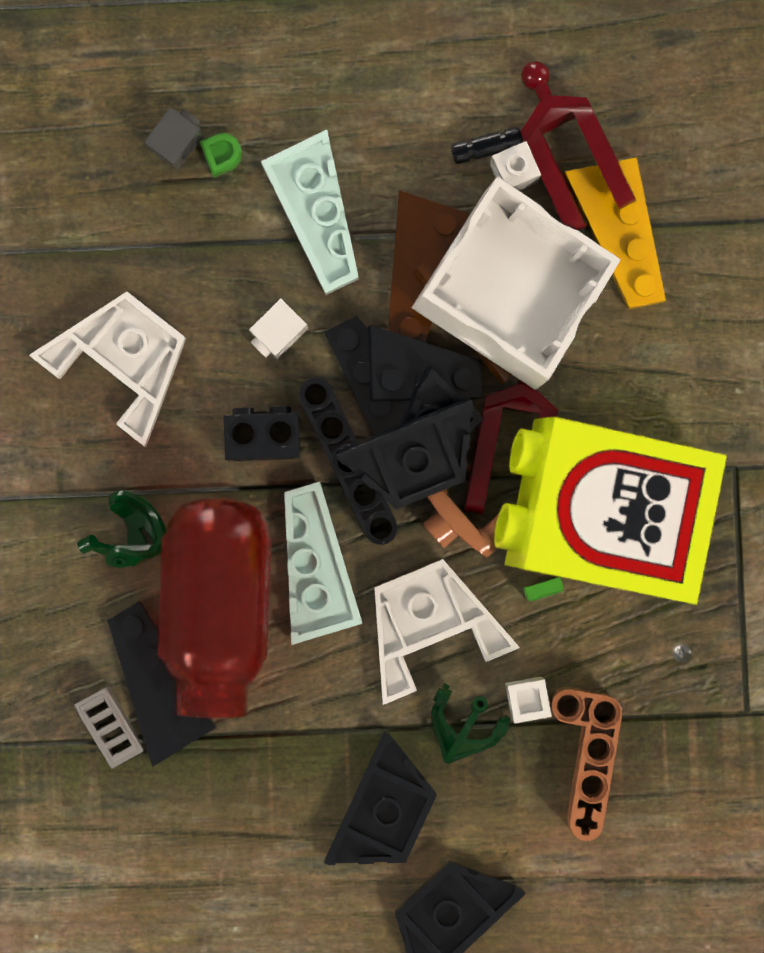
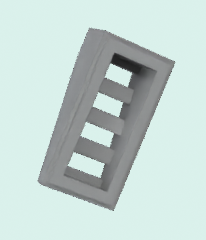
(90, 721)

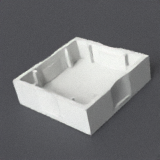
(516, 284)

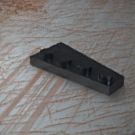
(152, 686)

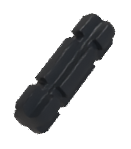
(486, 145)

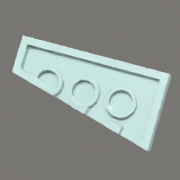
(313, 203)
(318, 578)

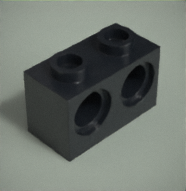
(262, 445)

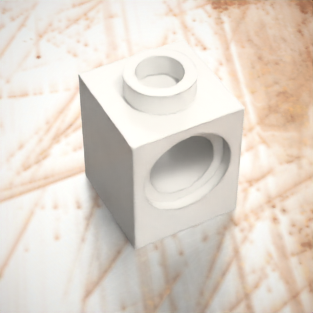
(516, 166)
(277, 330)
(528, 699)

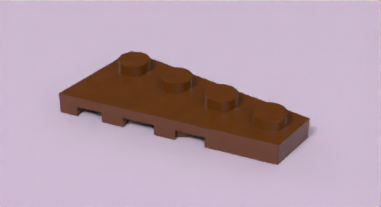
(421, 238)

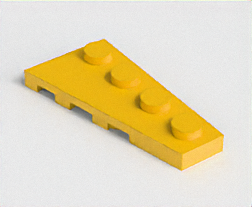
(621, 232)

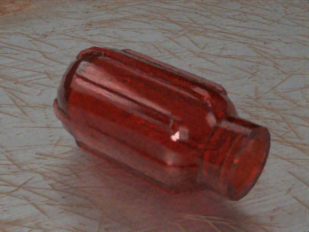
(214, 605)

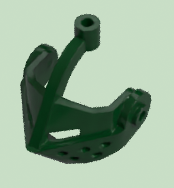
(137, 515)
(455, 745)

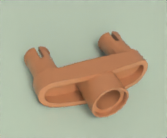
(450, 523)

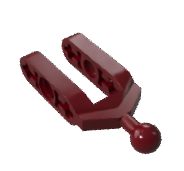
(552, 113)
(515, 398)

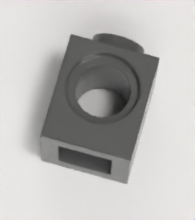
(174, 137)

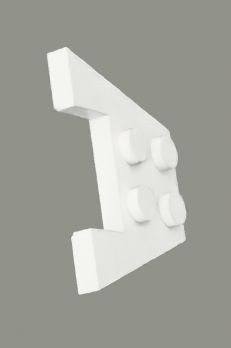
(132, 347)
(423, 611)

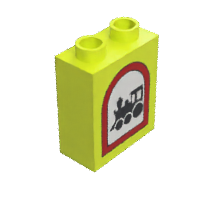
(611, 508)

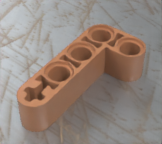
(585, 764)

